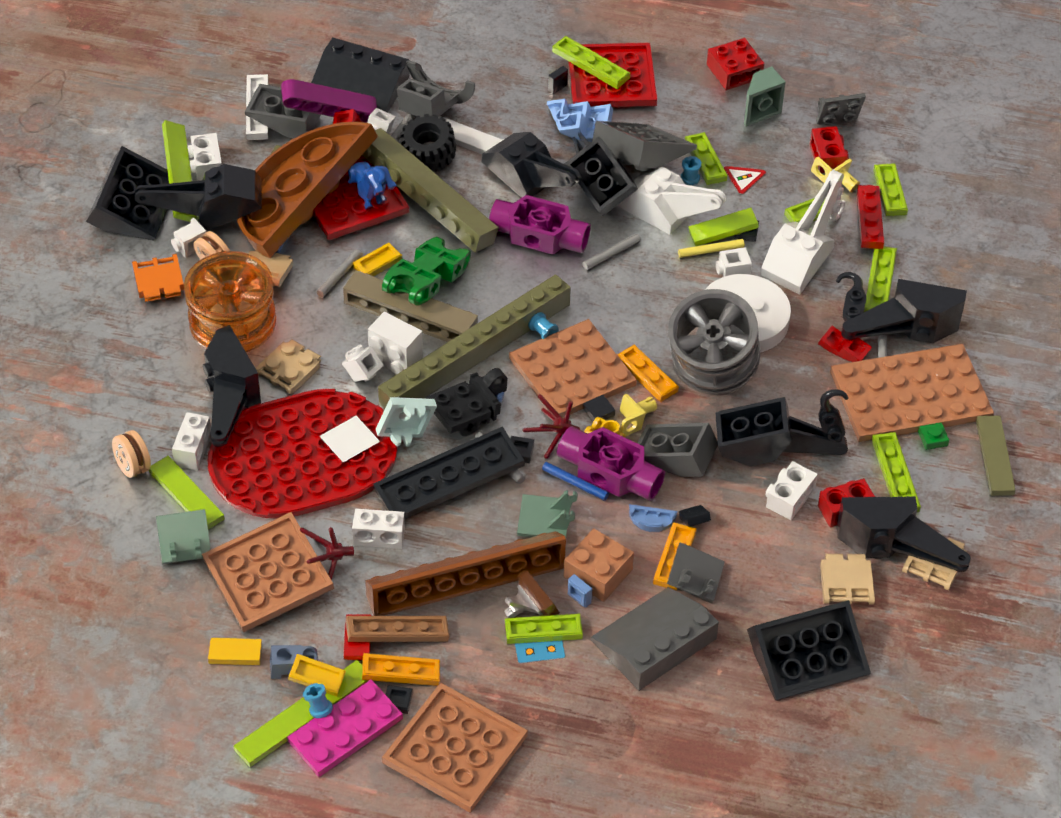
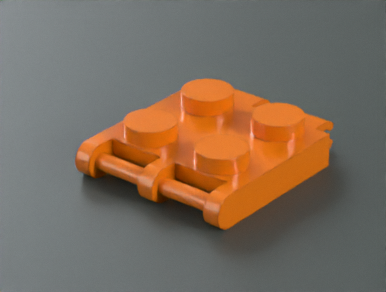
(158, 279)

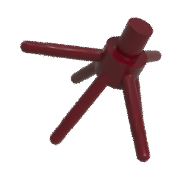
(560, 424)
(334, 550)

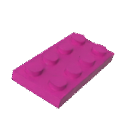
(346, 729)

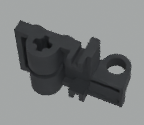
(467, 405)

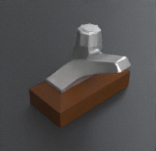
(529, 598)

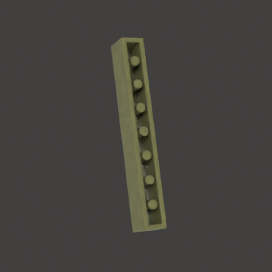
(432, 192)

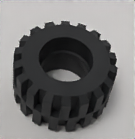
(426, 130)

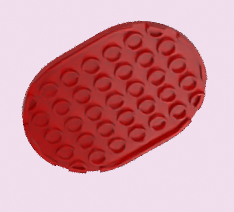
(283, 465)

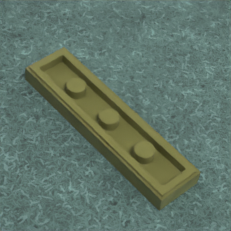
(995, 456)

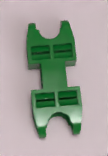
(423, 276)

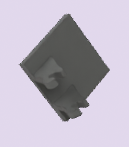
(840, 108)
(695, 572)

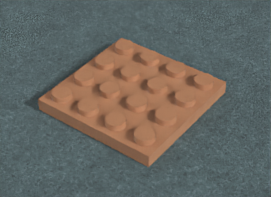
(572, 367)
(267, 572)
(455, 747)

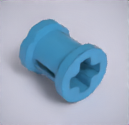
(691, 167)
(542, 325)
(318, 702)

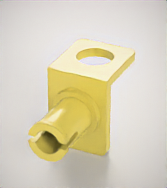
(848, 180)
(635, 413)

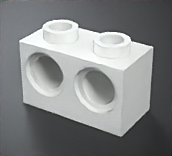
(205, 154)
(192, 441)
(791, 490)
(378, 528)

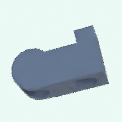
(283, 657)

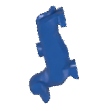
(370, 182)

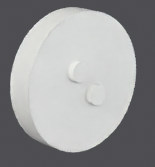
(767, 302)

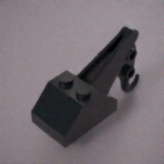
(917, 310)
(764, 430)

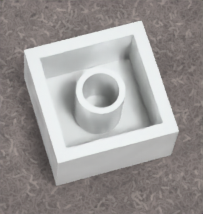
(395, 342)

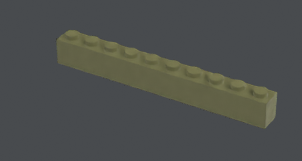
(476, 343)

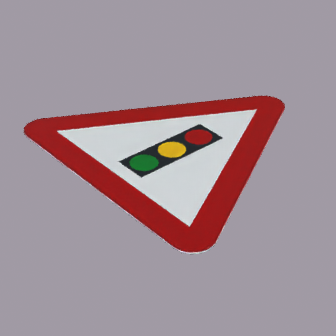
(743, 177)

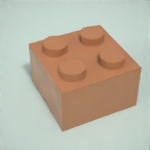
(599, 563)

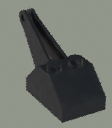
(527, 166)
(601, 174)
(218, 199)
(231, 380)
(889, 526)

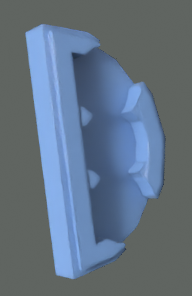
(651, 518)

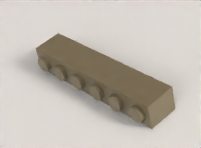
(432, 317)

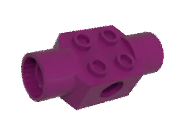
(540, 225)
(611, 462)

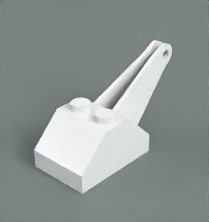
(667, 201)

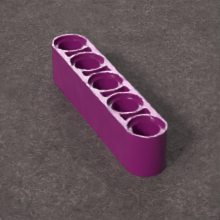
(325, 99)

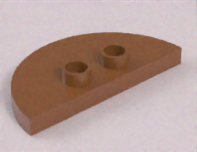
(299, 178)

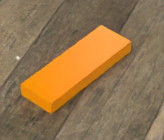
(648, 373)
(677, 534)
(400, 669)

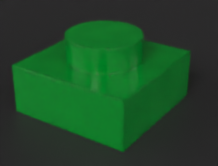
(933, 436)

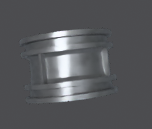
(713, 314)

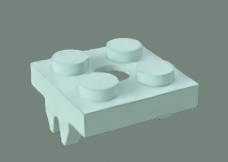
(415, 423)

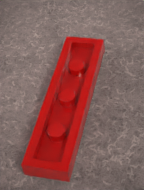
(870, 217)

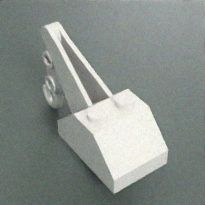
(799, 250)

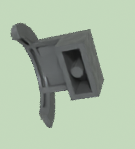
(424, 96)

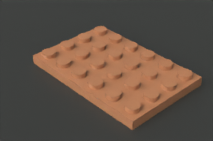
(911, 391)

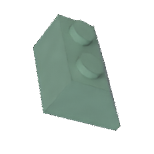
(764, 96)

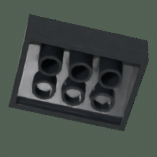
(362, 71)
(115, 203)
(809, 650)

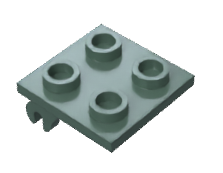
(545, 514)
(183, 536)

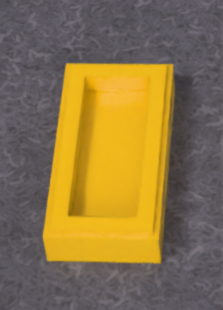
(378, 260)
(235, 651)
(310, 671)

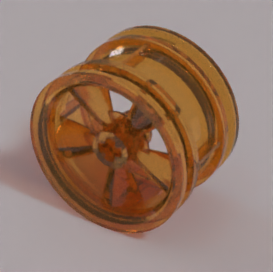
(229, 280)

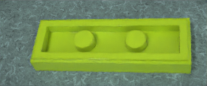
(711, 167)
(890, 189)
(723, 227)
(543, 628)

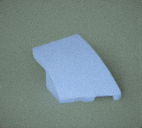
(578, 117)

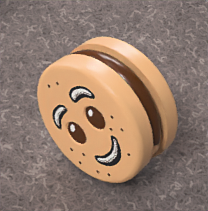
(209, 244)
(131, 453)

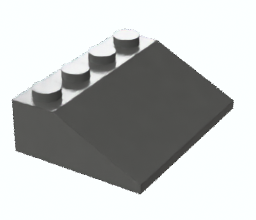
(641, 144)
(657, 636)

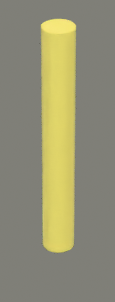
(711, 248)

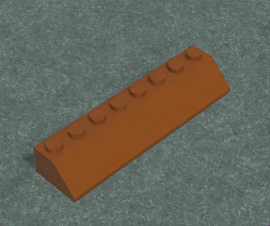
(465, 573)

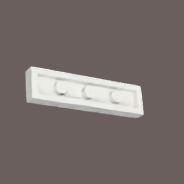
(255, 129)

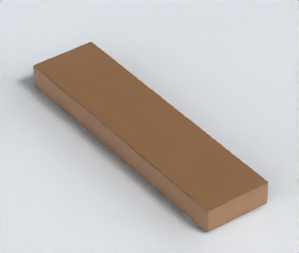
(397, 629)

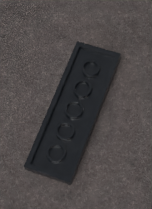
(449, 474)

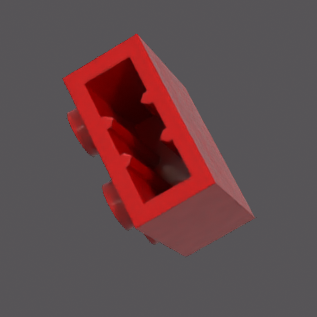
(734, 63)

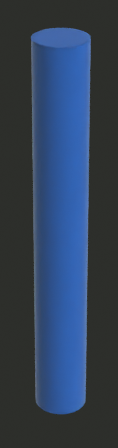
(575, 481)

